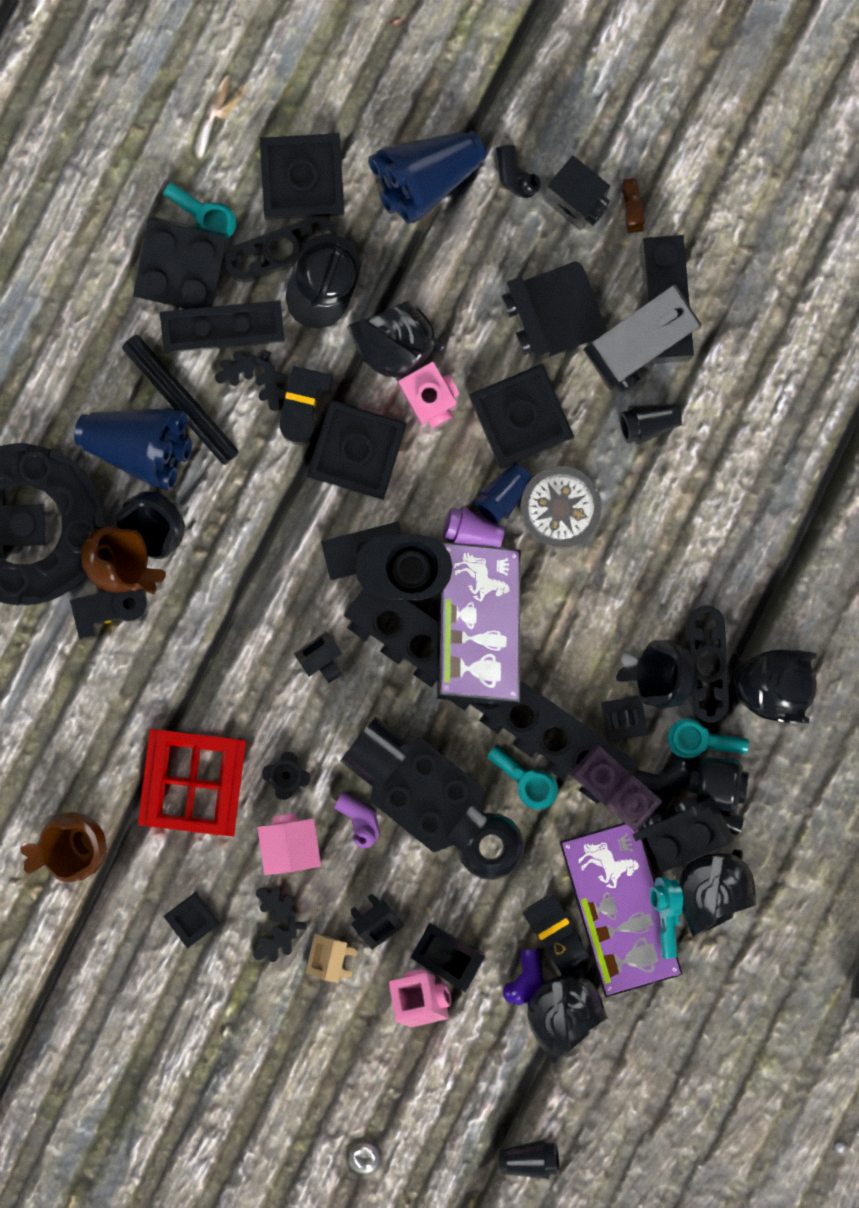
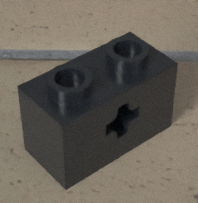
(578, 194)

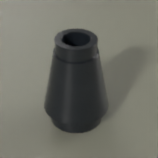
(648, 421)
(531, 1159)

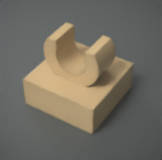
(327, 958)

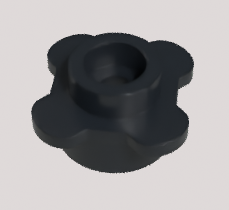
(297, 778)

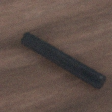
(180, 399)

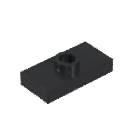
(342, 550)

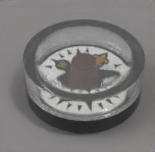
(560, 507)

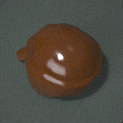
(118, 561)
(68, 846)

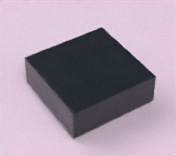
(191, 919)

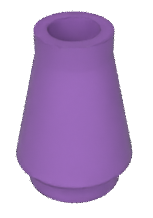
(471, 529)

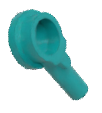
(208, 216)
(689, 739)
(535, 787)
(667, 899)

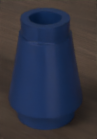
(503, 493)

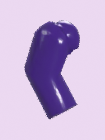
(530, 979)

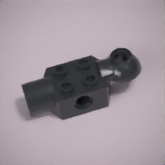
(432, 799)

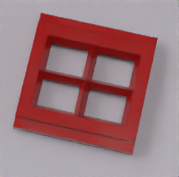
(156, 778)

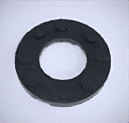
(80, 516)

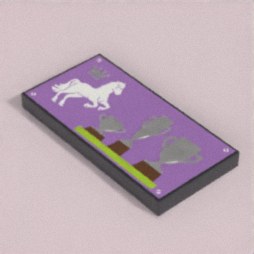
(480, 626)
(612, 893)

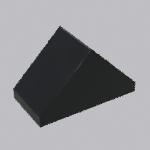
(448, 956)

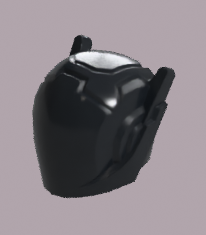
(395, 340)
(777, 685)
(715, 890)
(564, 1012)

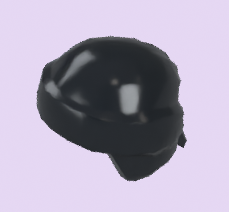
(156, 520)
(663, 673)

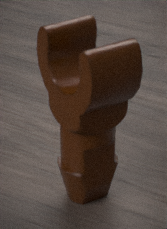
(633, 206)

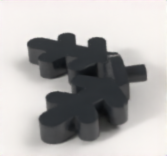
(245, 364)
(282, 937)

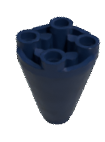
(424, 171)
(138, 442)

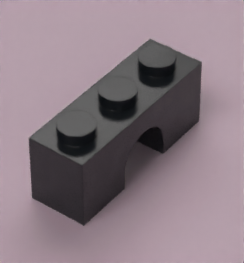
(662, 267)

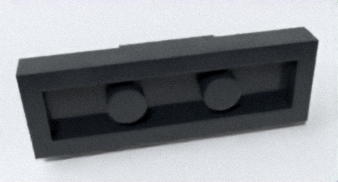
(222, 326)

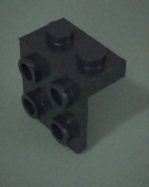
(554, 311)

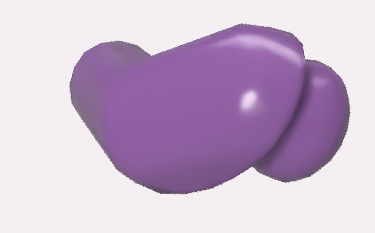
(363, 819)

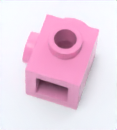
(429, 395)
(288, 845)
(419, 998)

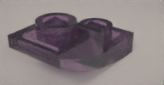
(615, 788)

